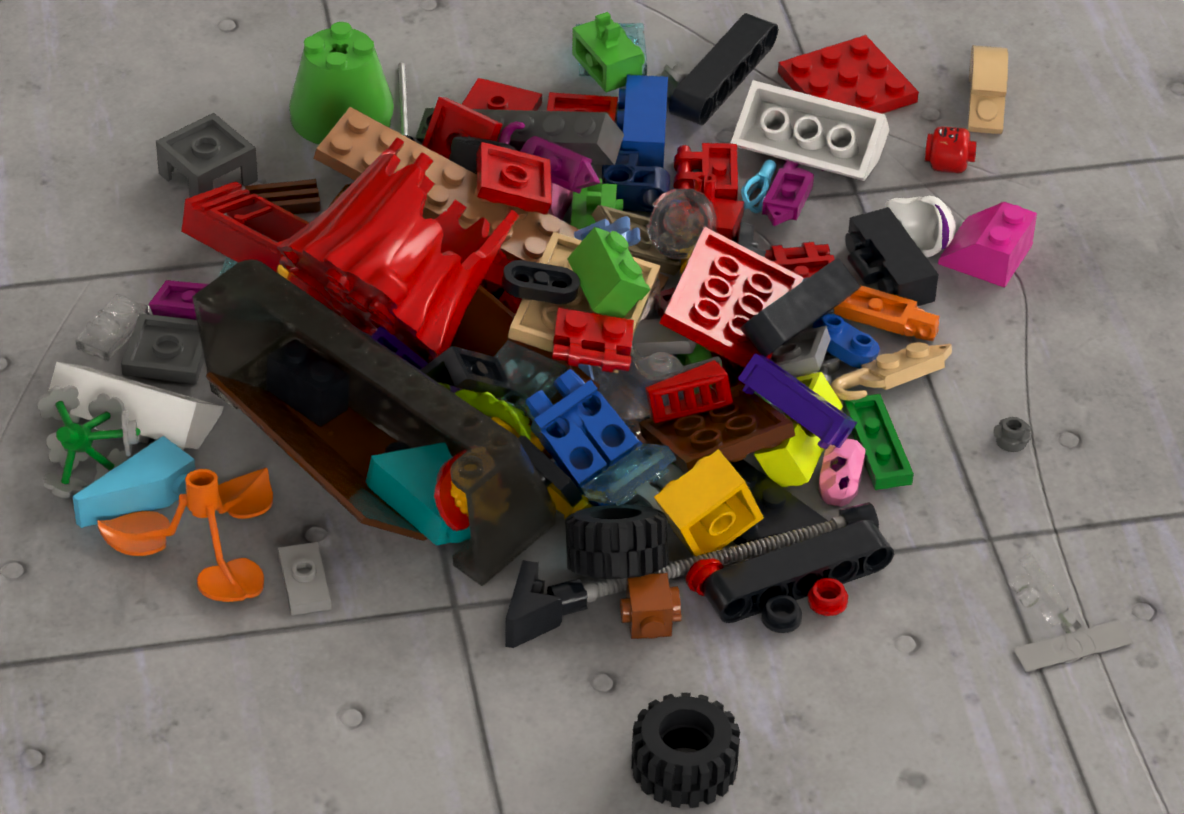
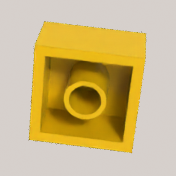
(709, 505)

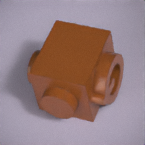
(650, 606)

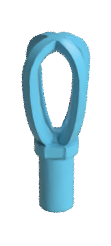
(762, 181)

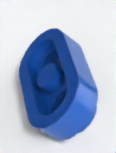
(848, 342)

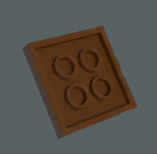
(732, 429)

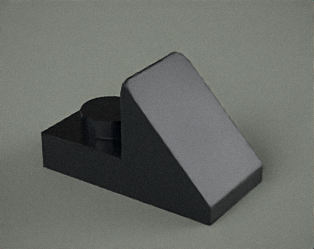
(530, 609)

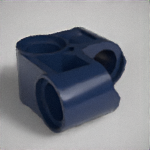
(636, 184)

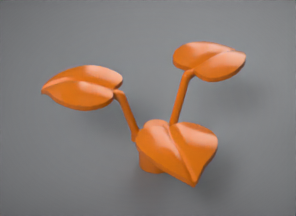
(242, 497)

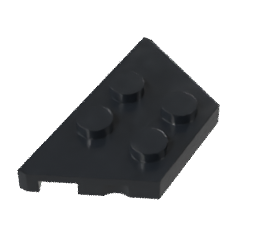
(779, 508)

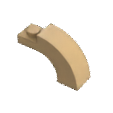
(987, 89)

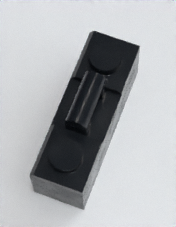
(888, 255)

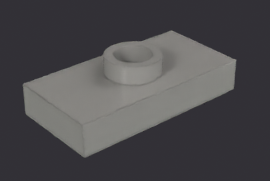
(304, 578)

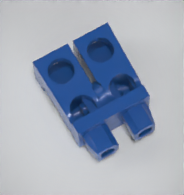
(580, 429)

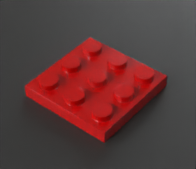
(850, 74)

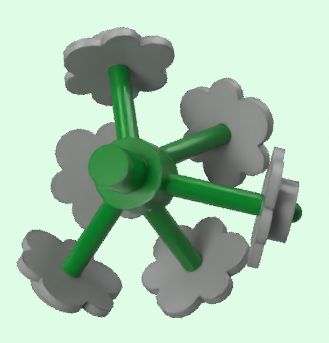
(74, 441)

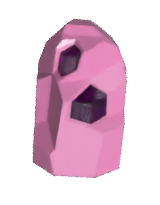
(841, 473)

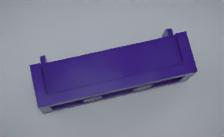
(797, 401)

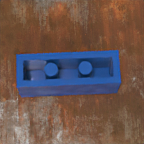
(644, 117)

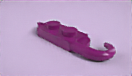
(567, 167)
(787, 193)

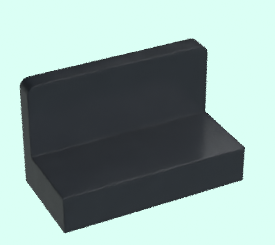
(469, 371)

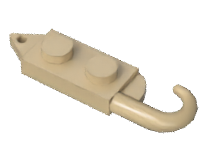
(893, 369)

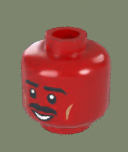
(950, 149)

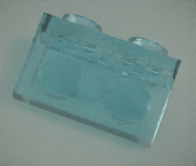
(527, 373)

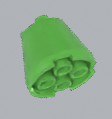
(334, 74)

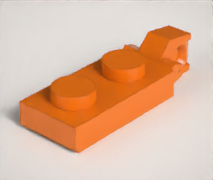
(889, 313)

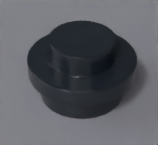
(781, 614)

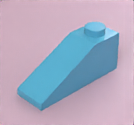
(141, 483)

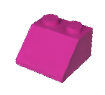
(991, 243)

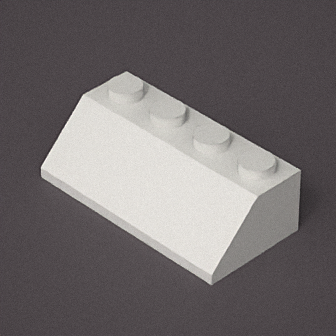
(811, 131)
(156, 410)

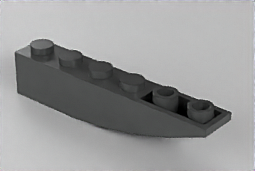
(582, 132)

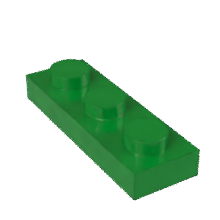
(876, 433)

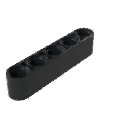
(723, 69)
(800, 307)
(794, 569)

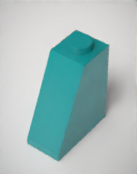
(408, 484)

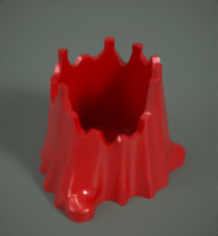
(388, 263)

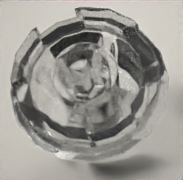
(679, 220)

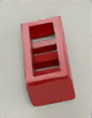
(693, 403)

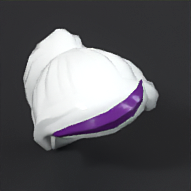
(926, 222)

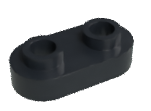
(540, 282)

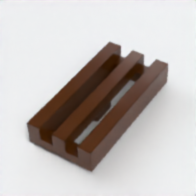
(292, 196)

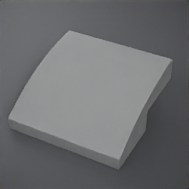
(654, 337)

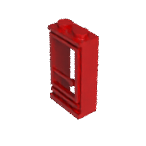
(207, 223)

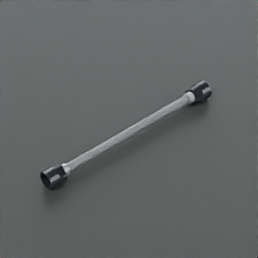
(577, 594)

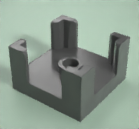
(206, 153)

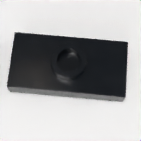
(551, 473)

